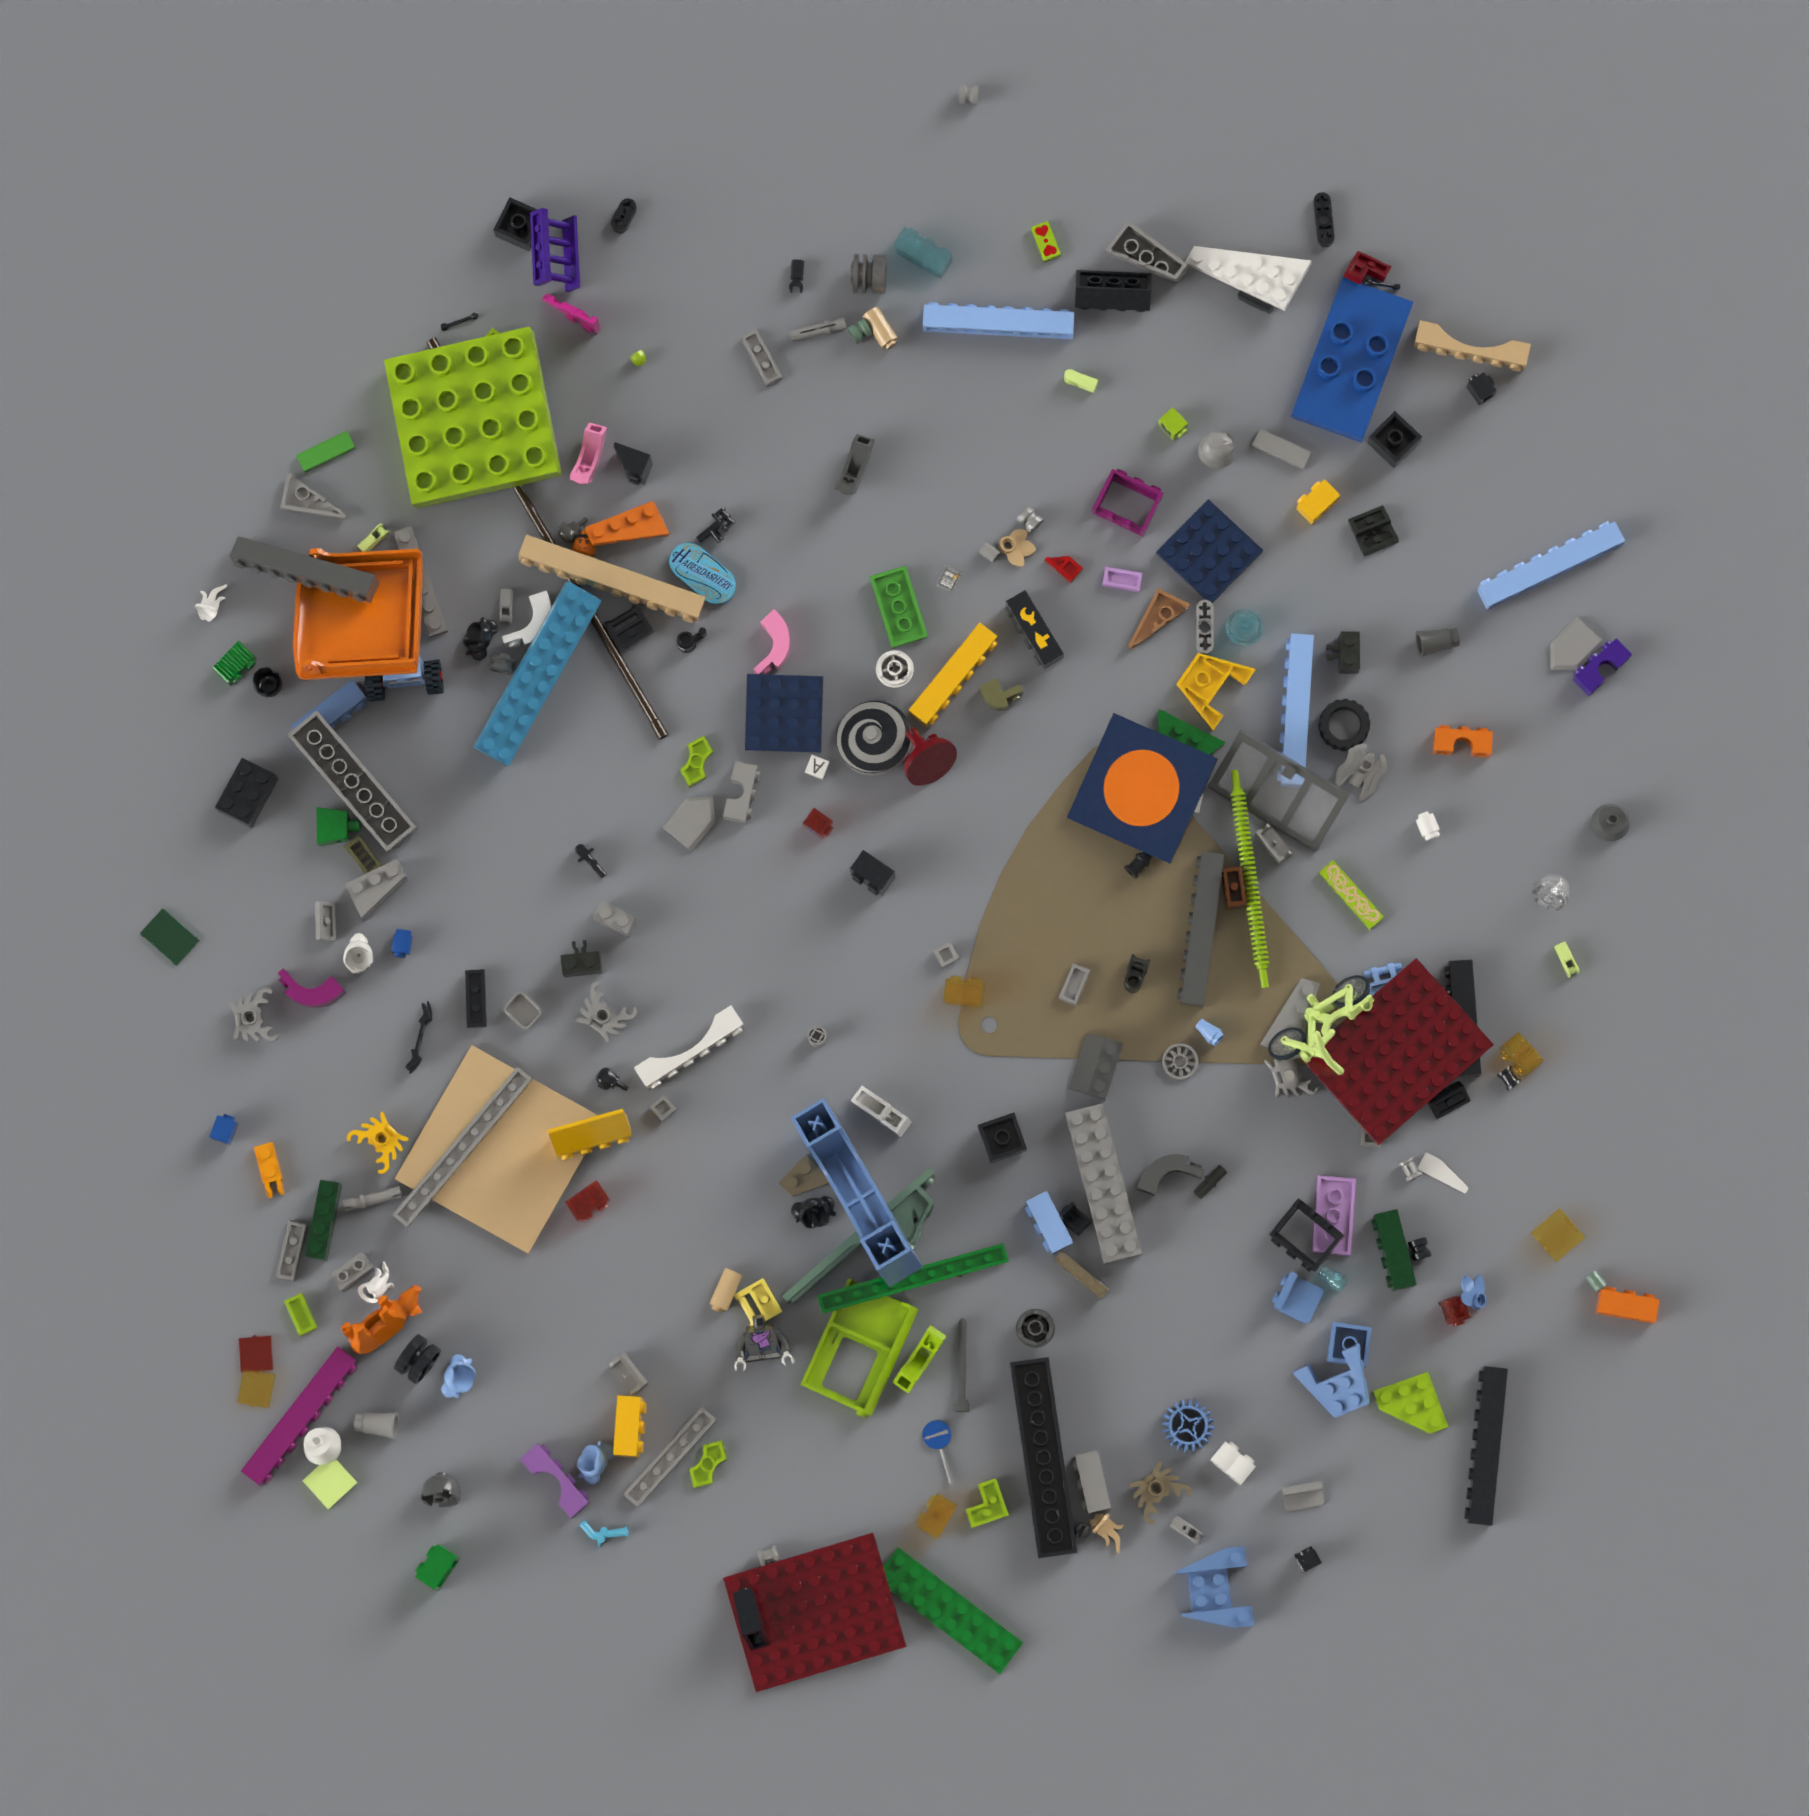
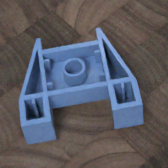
(1211, 1591)

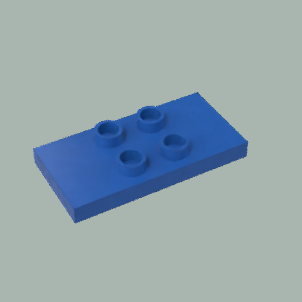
(1352, 359)

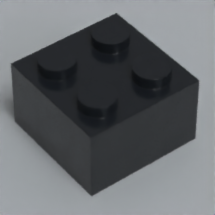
(515, 224)
(1394, 439)
(872, 873)
(1002, 1138)

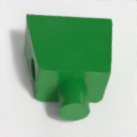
(334, 826)

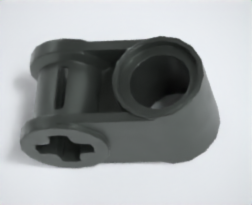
(1136, 970)

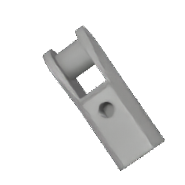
(506, 603)
(1184, 1527)

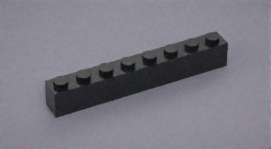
(1487, 1446)

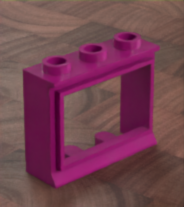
(1135, 484)

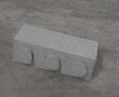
(1091, 1482)

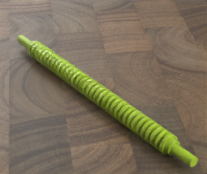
(1237, 793)

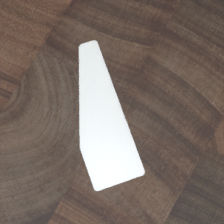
(1438, 1169)

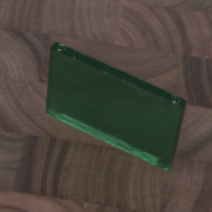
(169, 937)

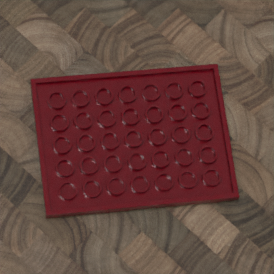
(1399, 1052)
(819, 1611)

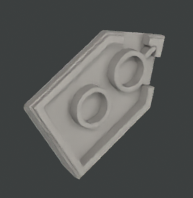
(1573, 646)
(691, 821)

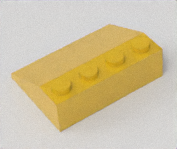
(590, 1134)

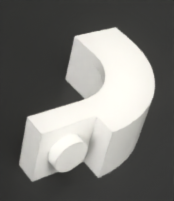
(541, 605)

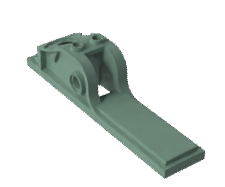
(906, 1206)

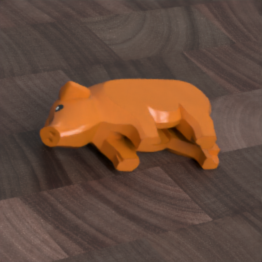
(384, 1322)

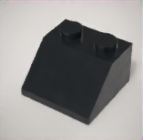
(634, 463)

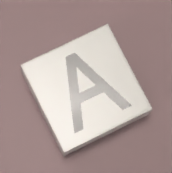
(817, 767)

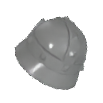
(1216, 449)

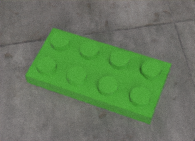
(898, 607)

